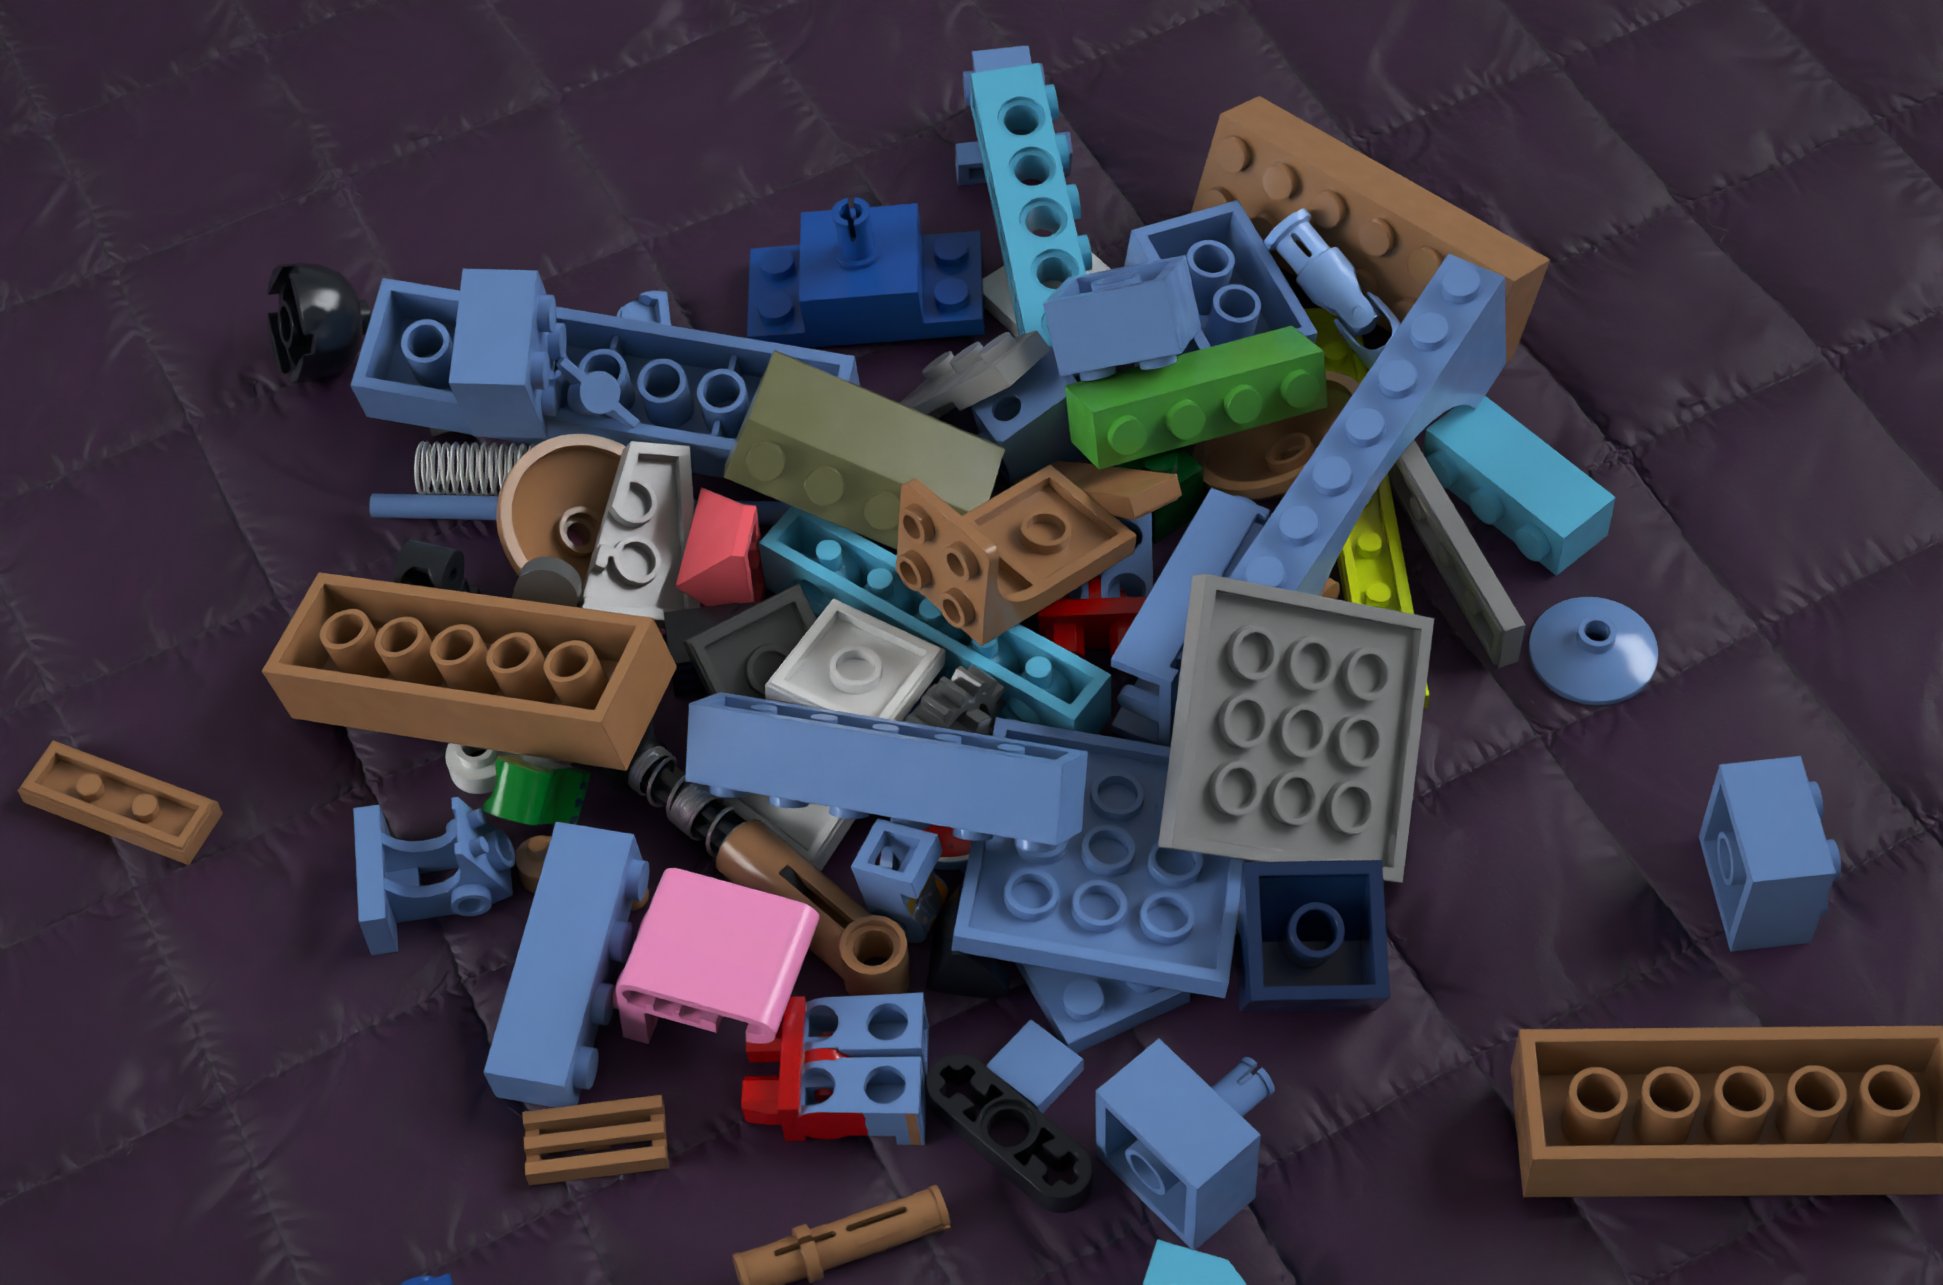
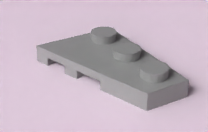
(975, 373)
(643, 535)

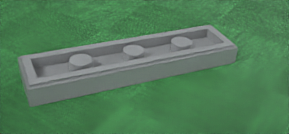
(1457, 556)

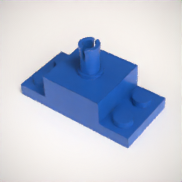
(866, 280)

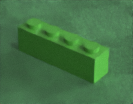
(1197, 397)

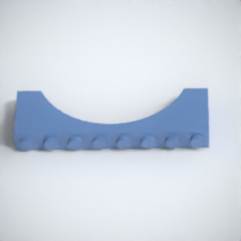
(1435, 361)

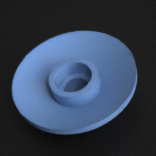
(1590, 669)

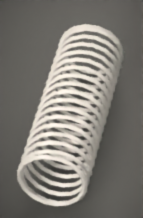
(429, 452)

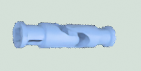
(1330, 282)

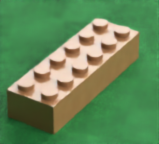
(1375, 216)
(472, 669)
(1729, 1111)

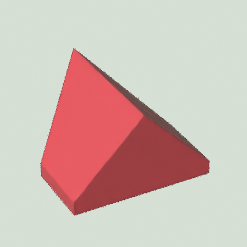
(722, 553)

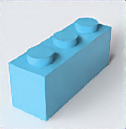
(1518, 484)

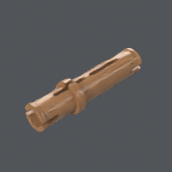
(844, 1240)

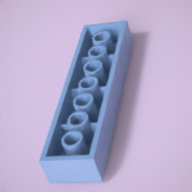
(673, 379)

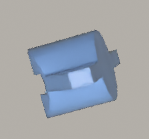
(594, 394)

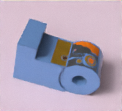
(905, 880)

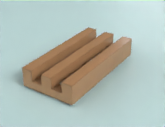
(595, 1128)

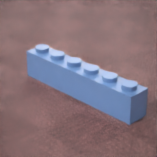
(887, 769)

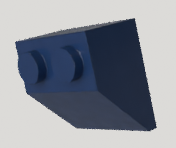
(1312, 937)

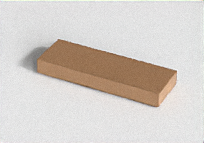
(1121, 490)
(120, 802)

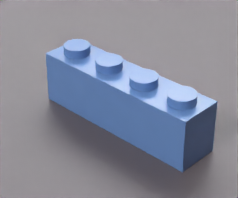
(567, 966)

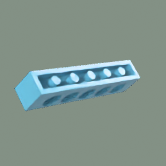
(1013, 101)
(1039, 677)

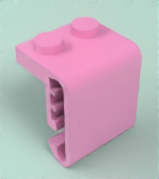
(712, 955)

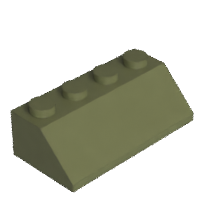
(851, 451)

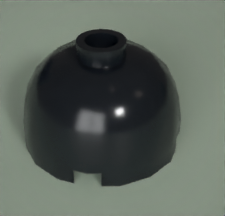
(316, 321)

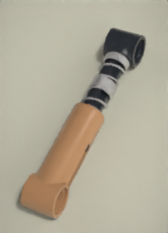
(762, 860)

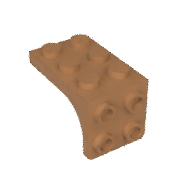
(1006, 553)

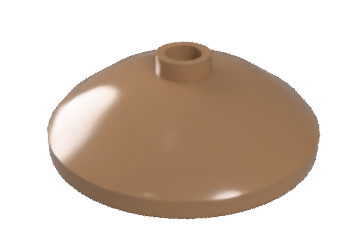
(1269, 457)
(554, 491)

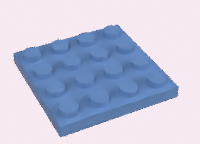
(1109, 894)

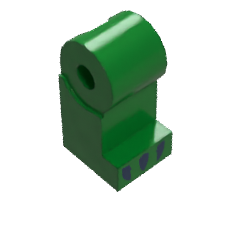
(537, 790)

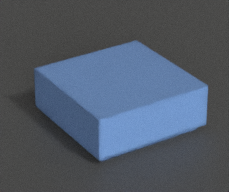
(1037, 1065)

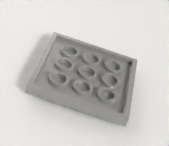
(1295, 727)

